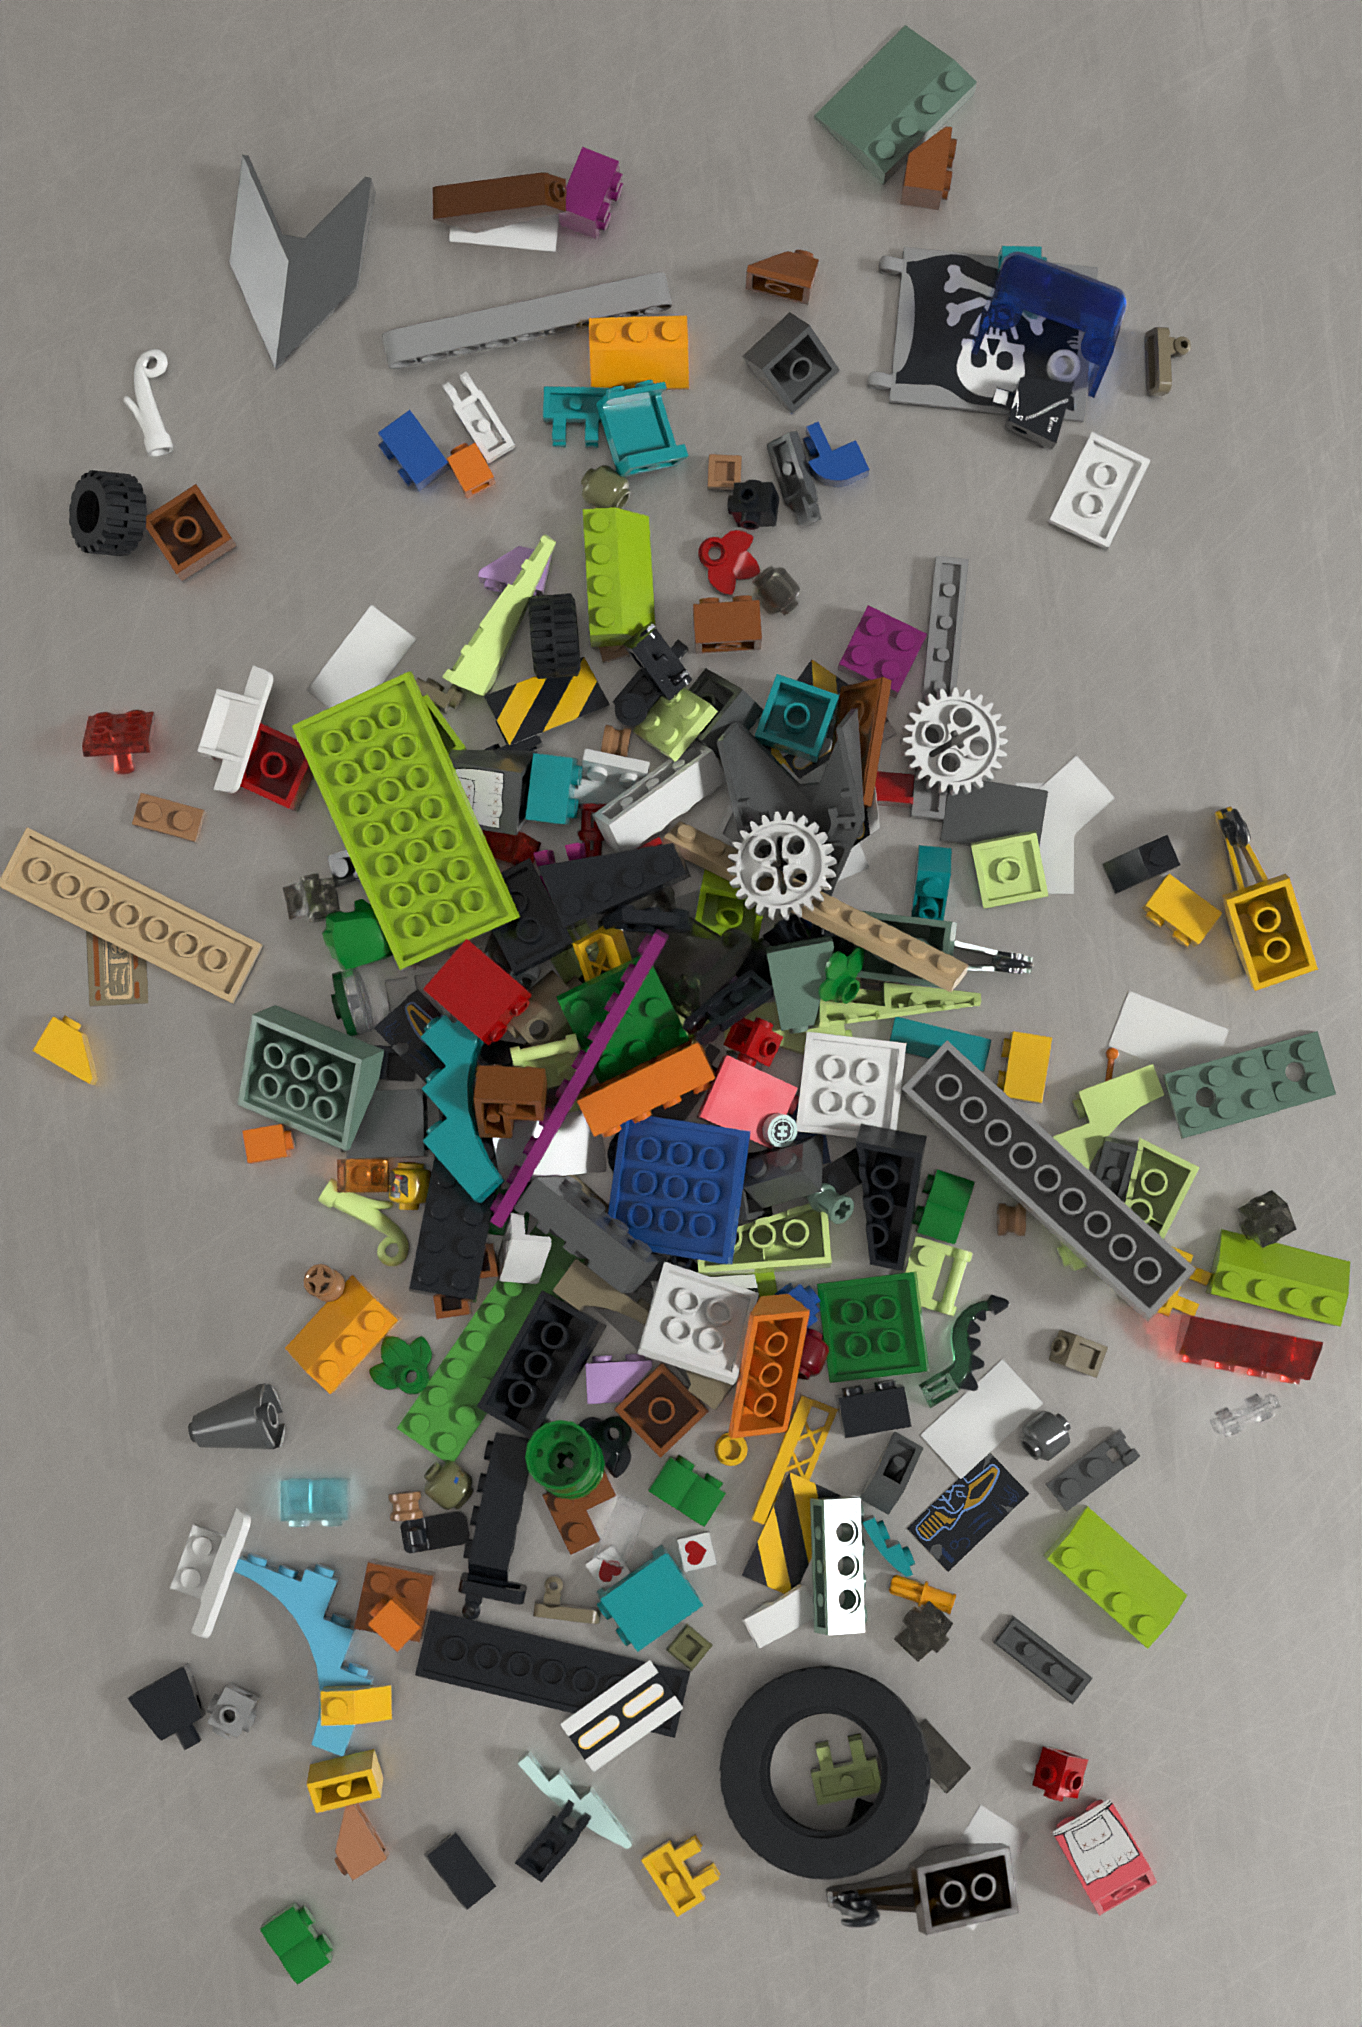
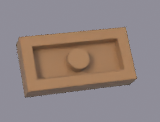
(168, 817)

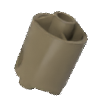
(544, 1007)

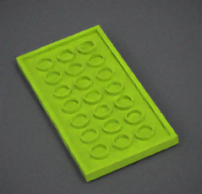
(405, 820)

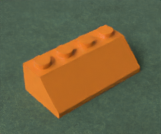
(646, 1087)
(769, 1367)

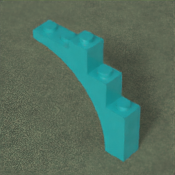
(451, 1089)

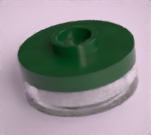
(352, 1002)

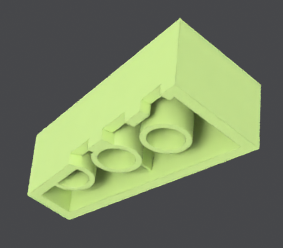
(1158, 1185)
(778, 1243)

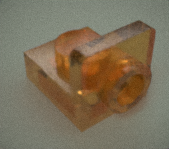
(362, 1175)

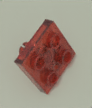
(119, 736)

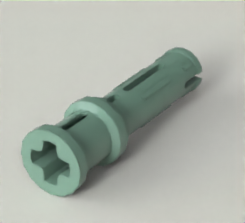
(836, 1206)

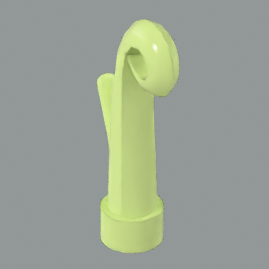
(366, 1211)

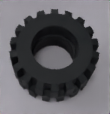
(107, 513)
(554, 636)

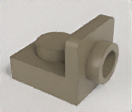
(440, 699)
(1077, 1353)

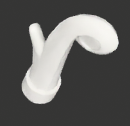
(146, 412)

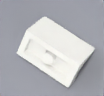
(521, 1255)

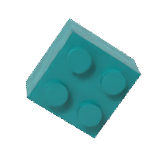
(796, 718)
(553, 789)

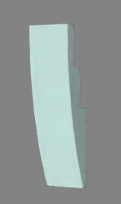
(561, 1789)

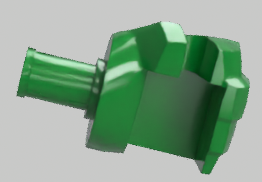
(355, 937)

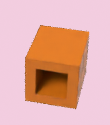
(470, 469)
(268, 1143)
(394, 1622)

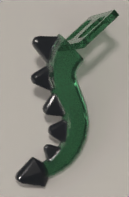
(963, 1348)

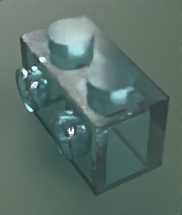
(315, 1501)

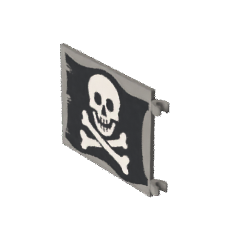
(935, 328)

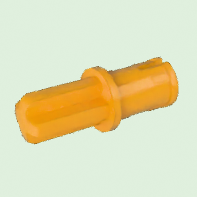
(922, 1593)

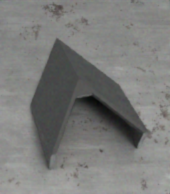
(292, 279)
(764, 786)

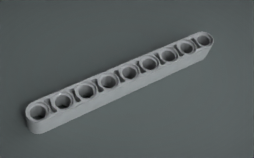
(525, 320)

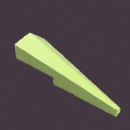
(488, 647)
(891, 1002)

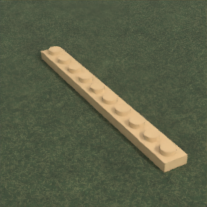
(832, 914)

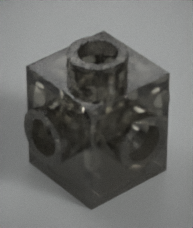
(318, 898)
(1266, 1219)
(923, 1631)

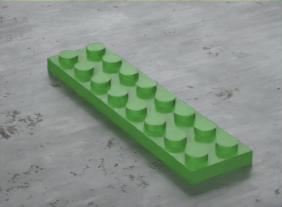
(447, 1408)

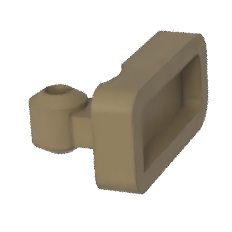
(1158, 359)
(553, 1609)

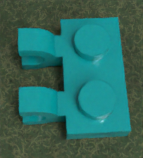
(574, 406)

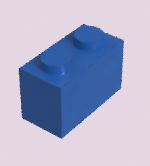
(413, 451)

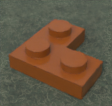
(573, 1518)

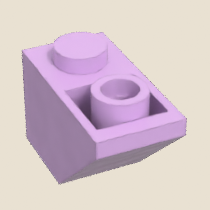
(506, 569)
(613, 1380)

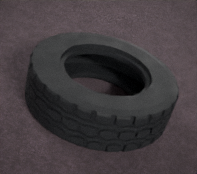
(748, 1784)

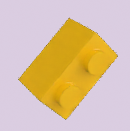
(1181, 911)
(1024, 1066)
(345, 1781)

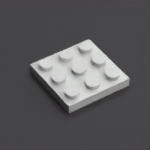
(849, 1084)
(697, 1323)

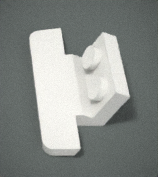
(233, 728)
(607, 777)
(209, 1566)

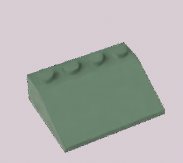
(896, 102)
(308, 1075)

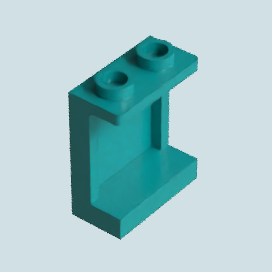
(639, 429)
(649, 1600)

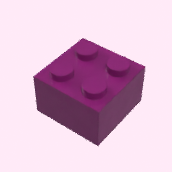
(590, 192)
(882, 649)

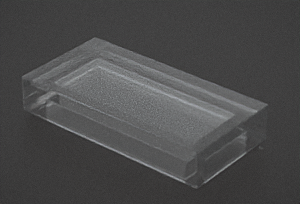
(621, 1531)

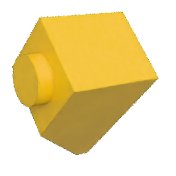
(67, 1048)
(355, 1704)

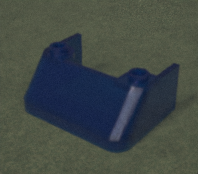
(1060, 296)

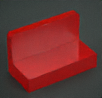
(894, 789)

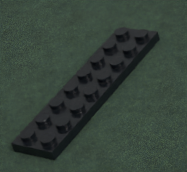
(453, 1223)
(530, 1665)

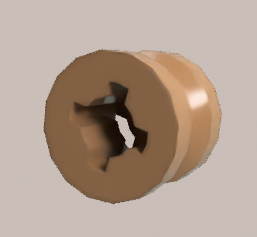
(616, 741)
(1011, 1219)
(320, 1275)
(405, 1505)

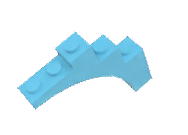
(328, 1636)

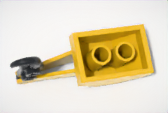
(1263, 915)

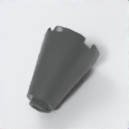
(241, 1421)

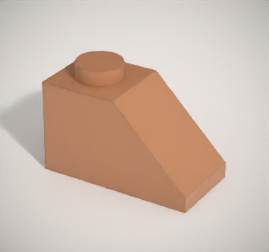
(358, 1844)

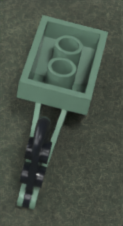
(942, 937)

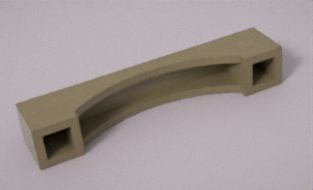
(586, 1289)

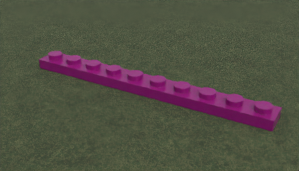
(584, 1065)

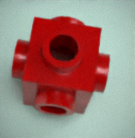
(753, 1041)
(1059, 1773)

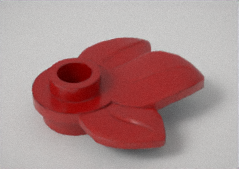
(733, 563)

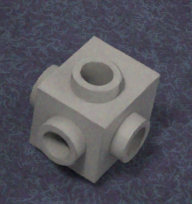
(241, 1703)

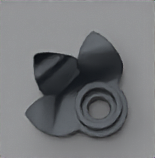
(615, 1451)

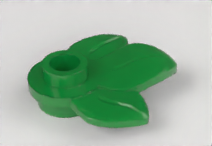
(841, 976)
(399, 1361)

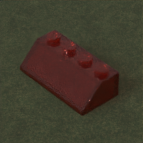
(1248, 1348)

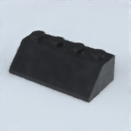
(541, 1365)

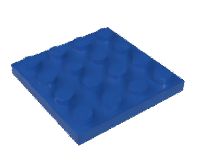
(680, 1186)

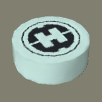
(779, 1130)

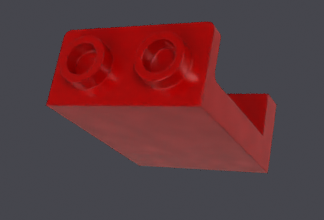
(478, 992)

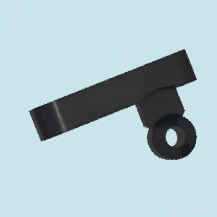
(435, 1532)
(481, 1587)

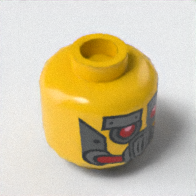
(409, 1185)

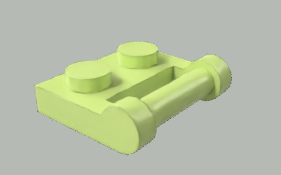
(553, 1056)
(927, 1259)

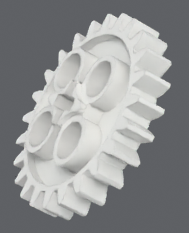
(968, 767)
(811, 861)

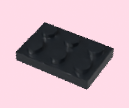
(538, 930)

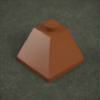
(784, 275)

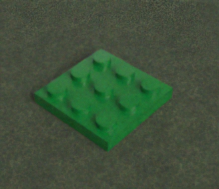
(645, 1030)
(873, 1327)

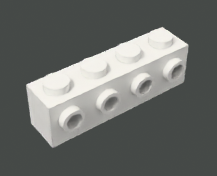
(659, 798)

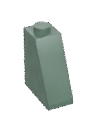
(796, 975)

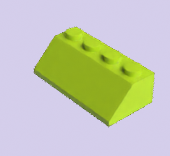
(617, 574)
(1280, 1278)
(1116, 1576)

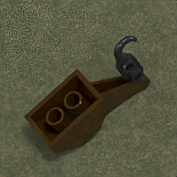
(949, 1886)

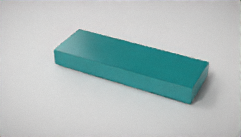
(926, 1039)

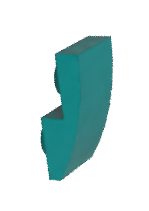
(897, 1556)

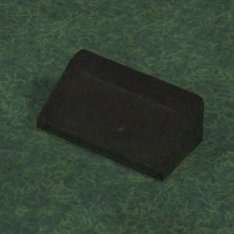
(945, 1762)

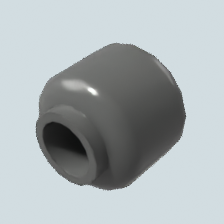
(1045, 1435)

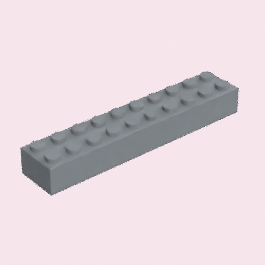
(1047, 1181)

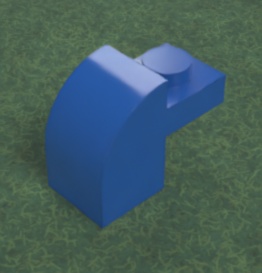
(833, 467)

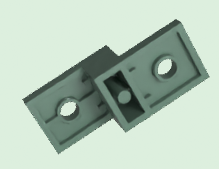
(1249, 1084)

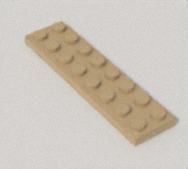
(130, 915)

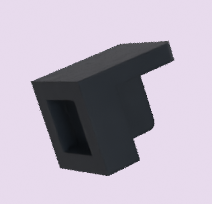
(394, 1067)

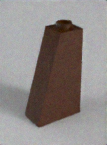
(499, 201)

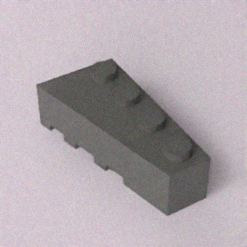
(588, 1231)

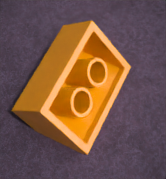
(639, 350)
(342, 1335)

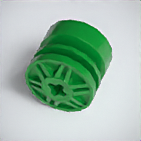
(552, 1446)

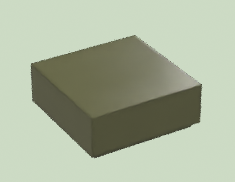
(689, 1647)

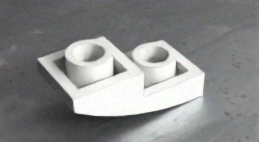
(780, 1617)

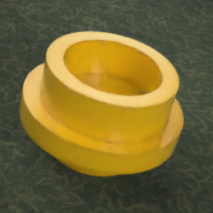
(730, 1451)

